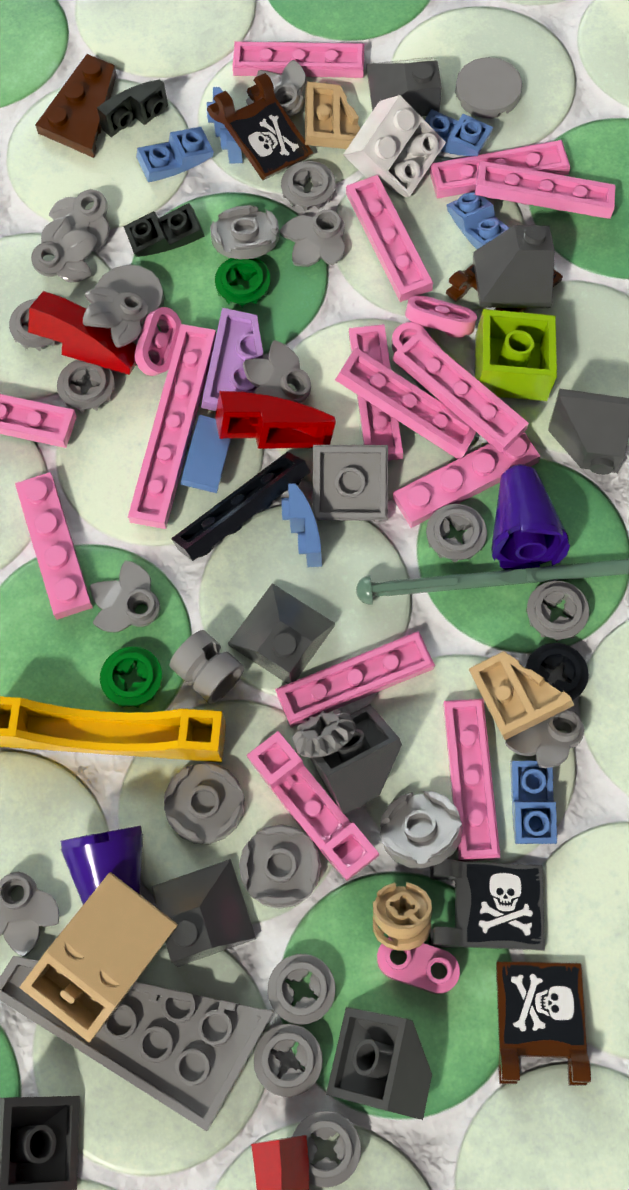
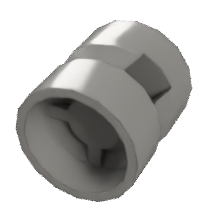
(203, 663)

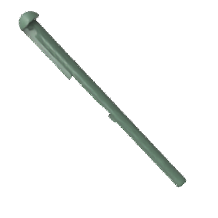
(368, 590)

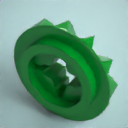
(248, 269)
(122, 663)

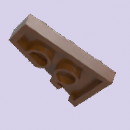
(73, 113)

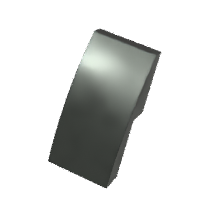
(137, 102)
(157, 235)

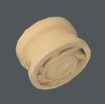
(402, 915)

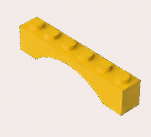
(161, 734)

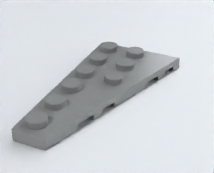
(160, 1040)

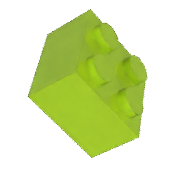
(516, 354)

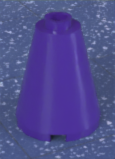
(526, 522)
(96, 855)

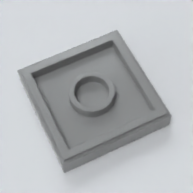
(350, 482)

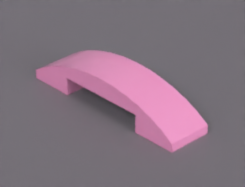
(312, 807)

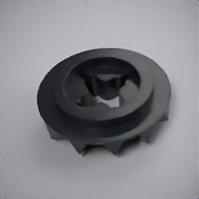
(574, 670)

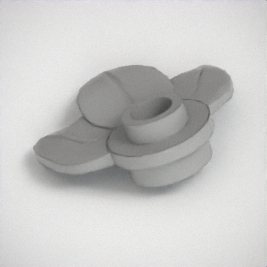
(287, 87)
(80, 219)
(314, 242)
(69, 251)
(116, 311)
(276, 372)
(122, 597)
(547, 741)
(22, 919)

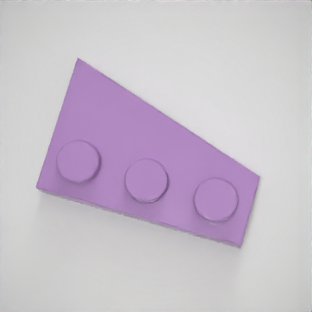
(235, 342)

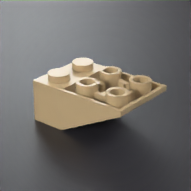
(98, 957)

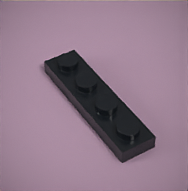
(239, 506)

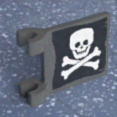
(493, 906)

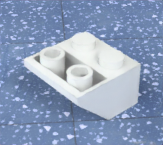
(395, 146)

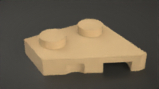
(329, 116)
(516, 695)

